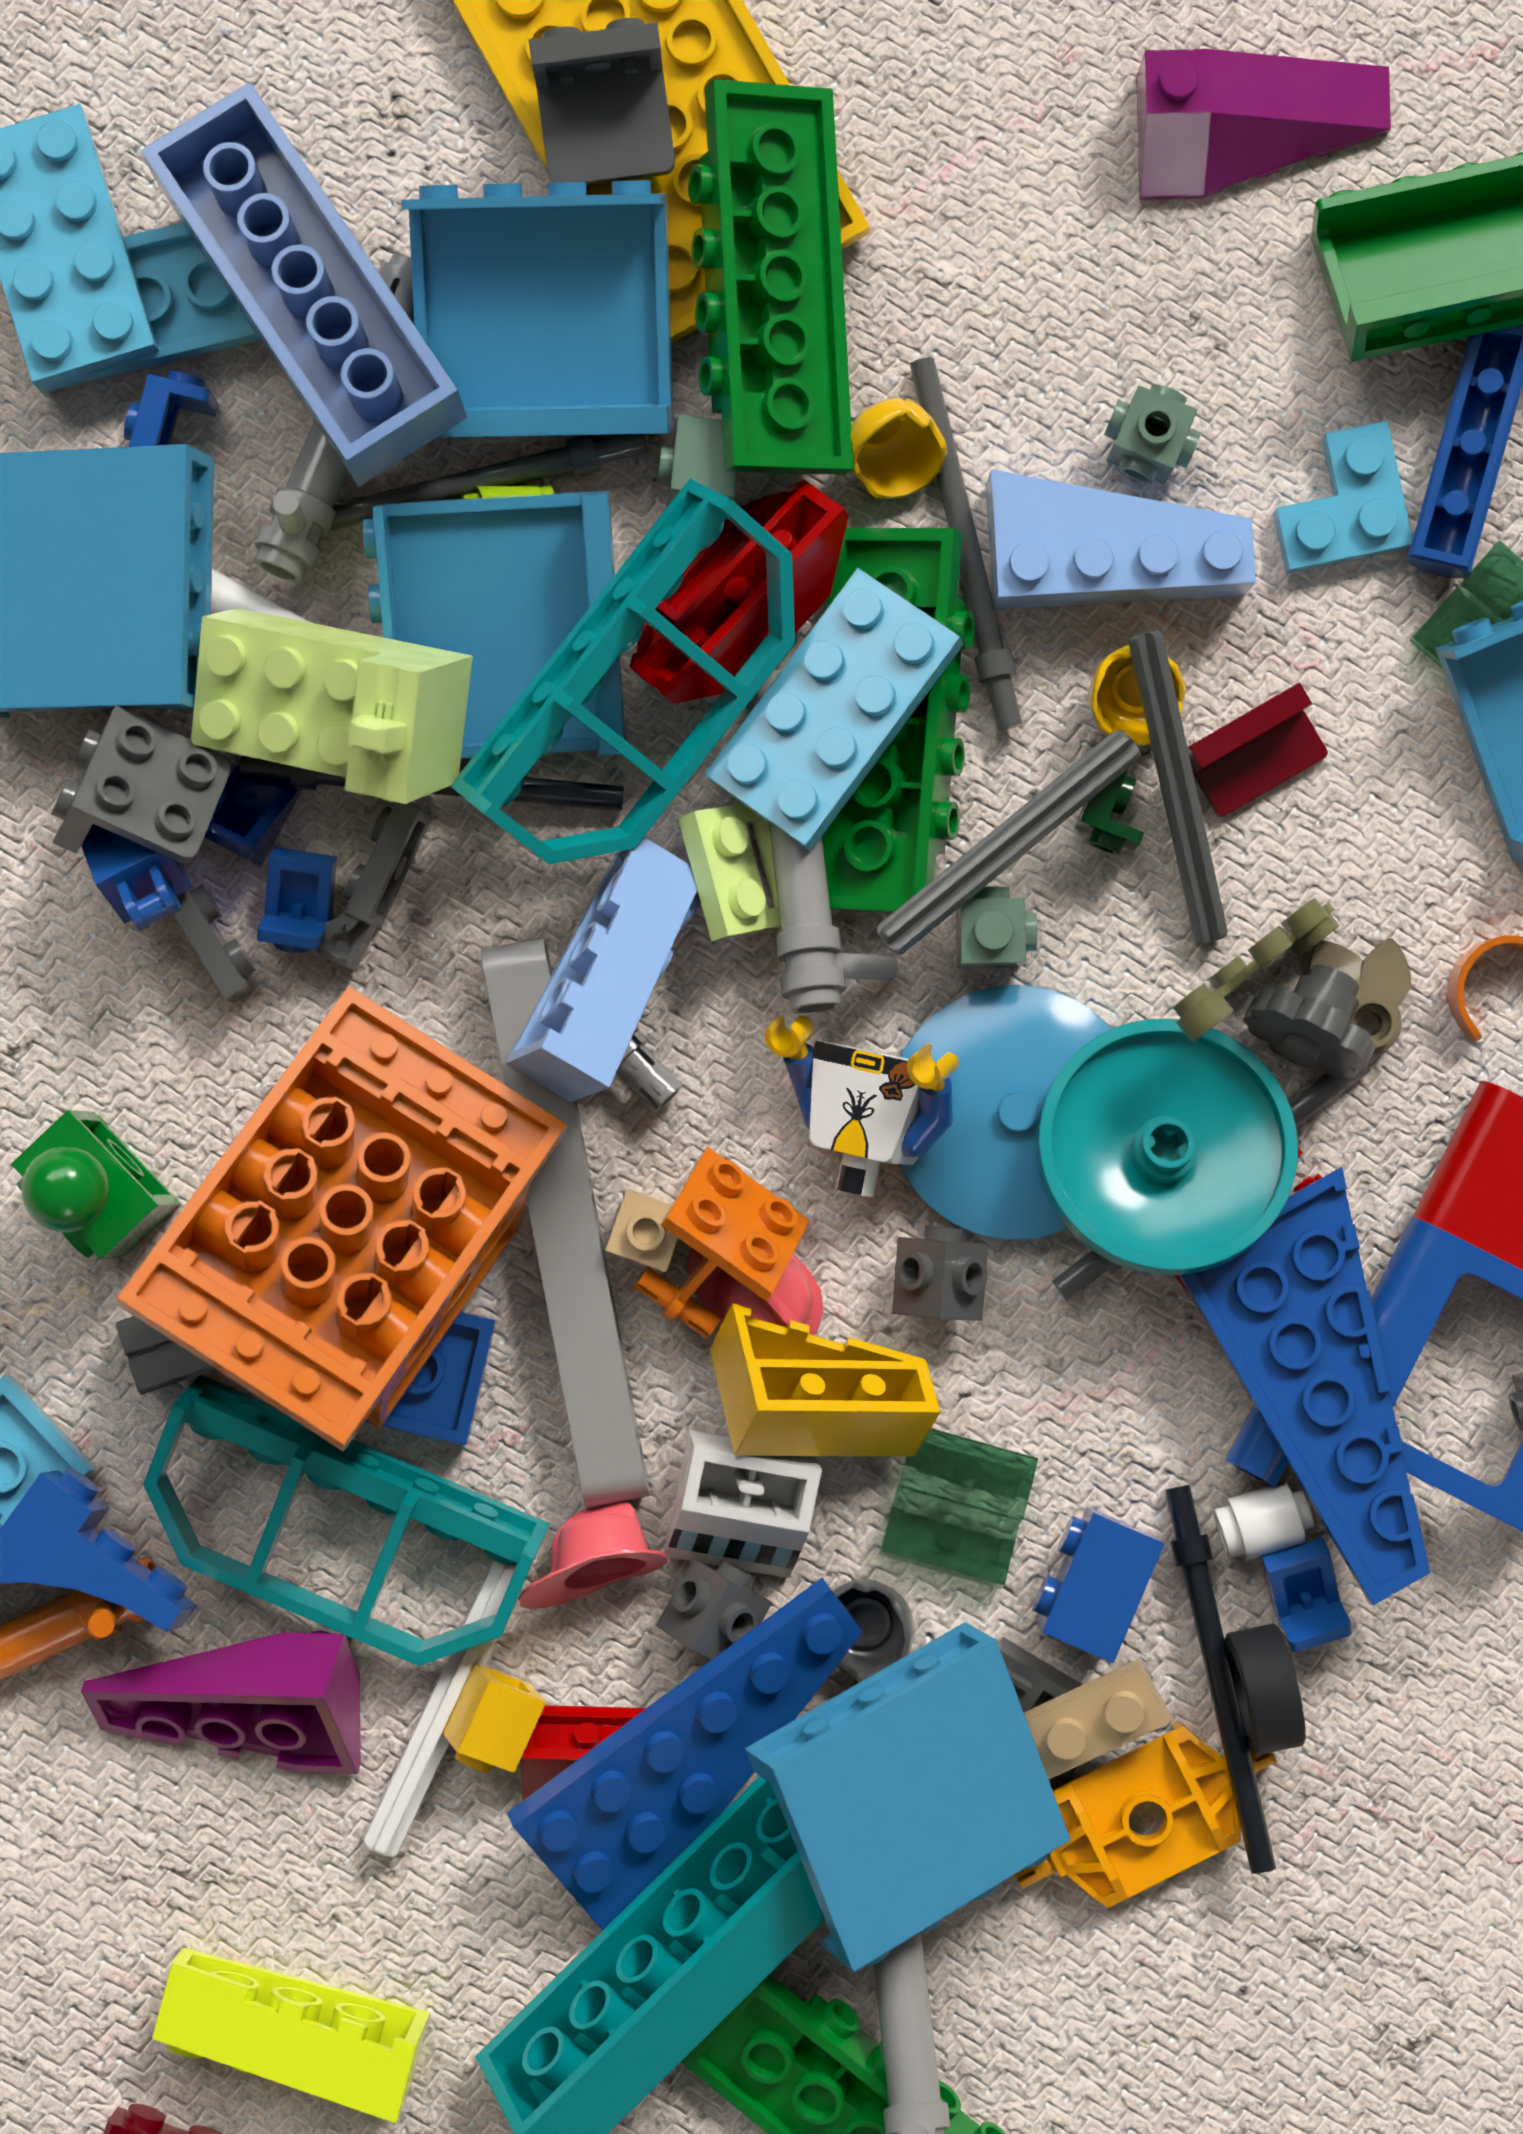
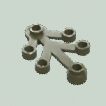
(1305, 929)

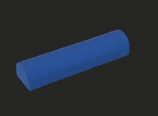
(1469, 454)

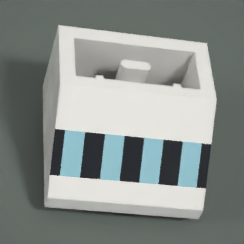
(742, 1507)

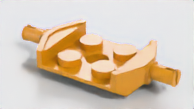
(1113, 1860)

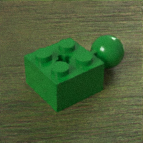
(91, 1187)

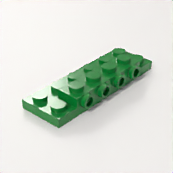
(773, 278)
(901, 813)
(804, 2067)

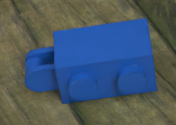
(134, 878)

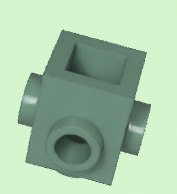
(1148, 456)

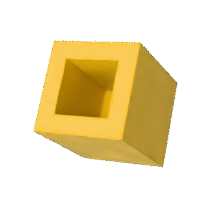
(493, 1719)

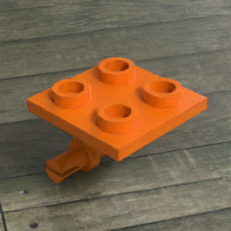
(734, 1228)

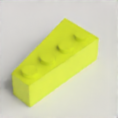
(292, 2031)

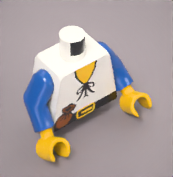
(865, 1100)

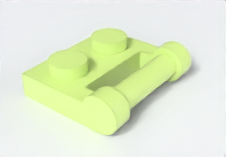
(728, 870)

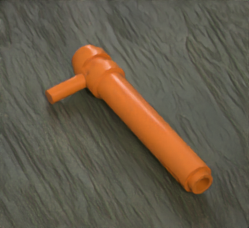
(59, 1627)

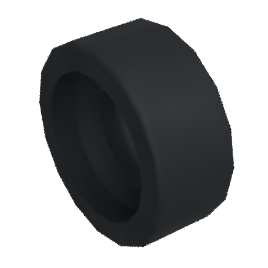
(1266, 1689)

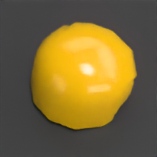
(896, 448)
(1117, 699)

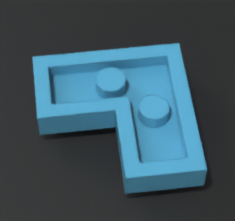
(1361, 517)

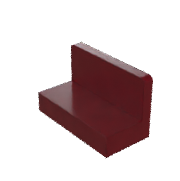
(1256, 751)

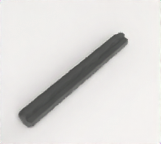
(1178, 786)
(1008, 842)

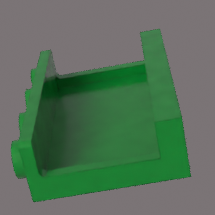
(1424, 257)

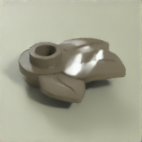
(1382, 983)

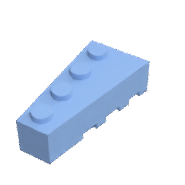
(1106, 547)
(607, 973)

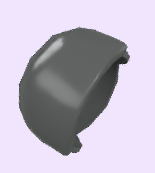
(885, 1626)

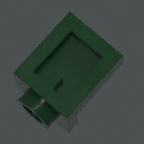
(1095, 821)

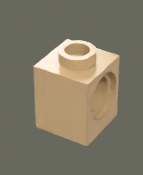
(639, 1231)

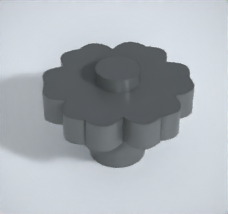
(1313, 1023)

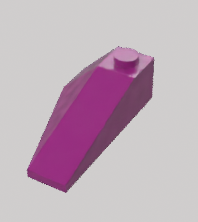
(1244, 115)
(265, 1695)

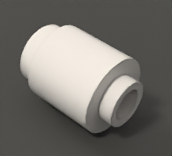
(1263, 1521)

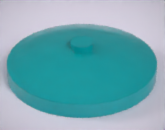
(1166, 1147)

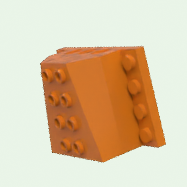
(347, 1221)

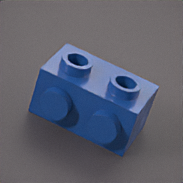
(1097, 1583)

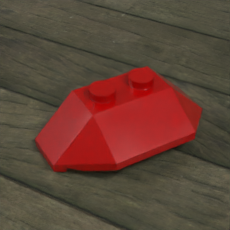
(725, 591)

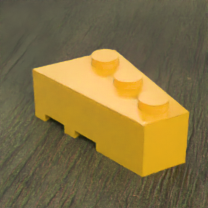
(816, 1395)

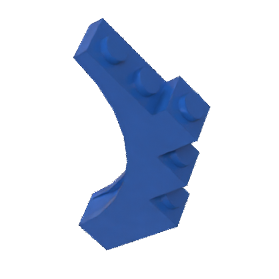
(56, 1544)

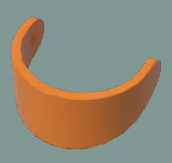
(1459, 973)

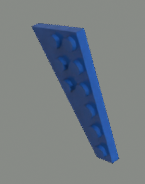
(1314, 1366)
(680, 1762)

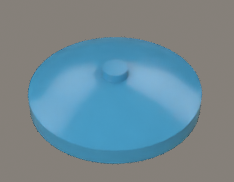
(1008, 1056)

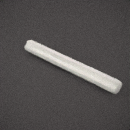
(427, 1742)

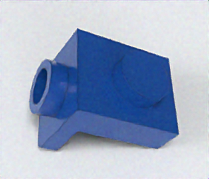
(156, 415)
(297, 899)
(1306, 1595)

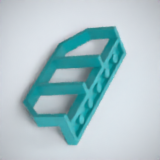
(611, 628)
(381, 1479)

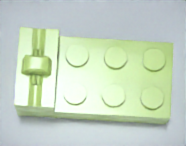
(332, 702)

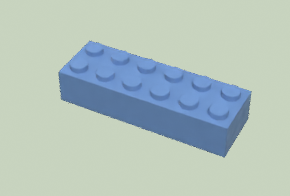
(304, 284)

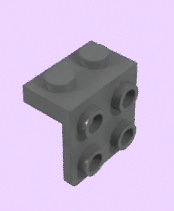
(603, 103)
(142, 787)

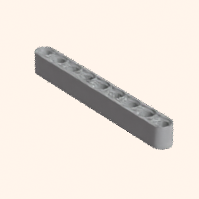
(571, 1256)

